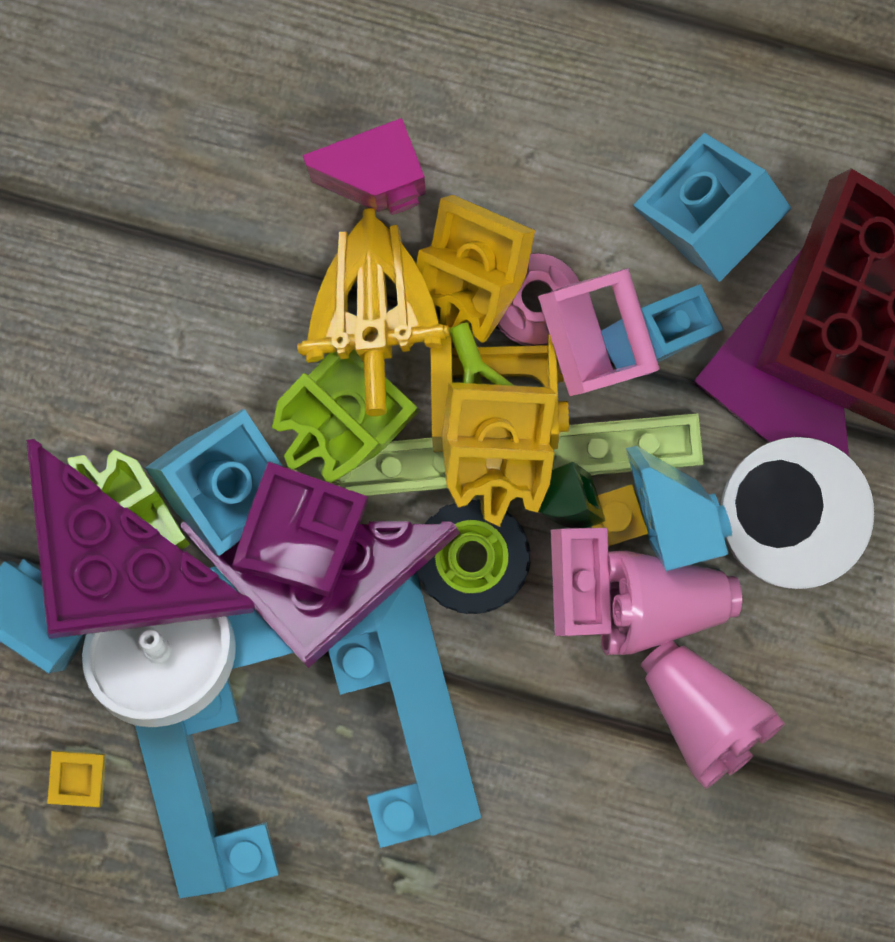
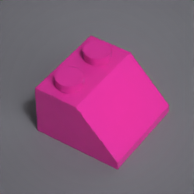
(371, 168)

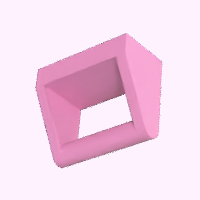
(579, 337)
(581, 581)

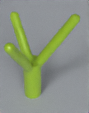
(471, 359)

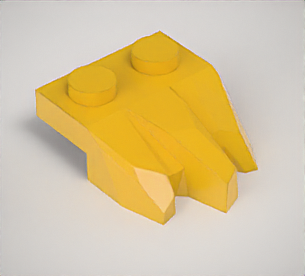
(474, 264)
(498, 445)

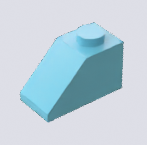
(672, 326)

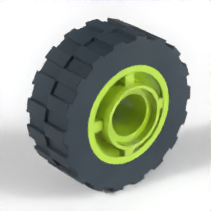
(500, 577)

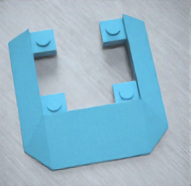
(386, 646)

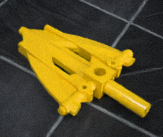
(366, 258)

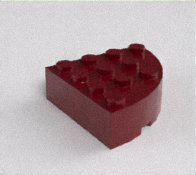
(840, 304)

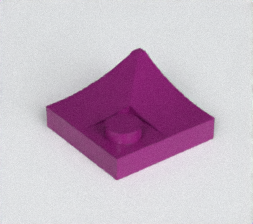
(299, 530)

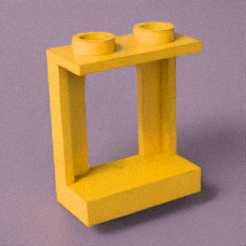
(508, 361)

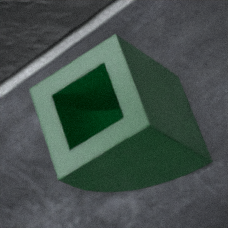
(572, 498)

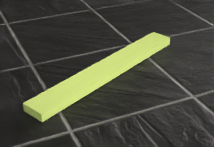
(593, 446)

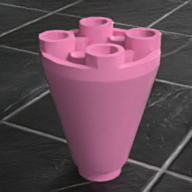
(663, 605)
(707, 712)

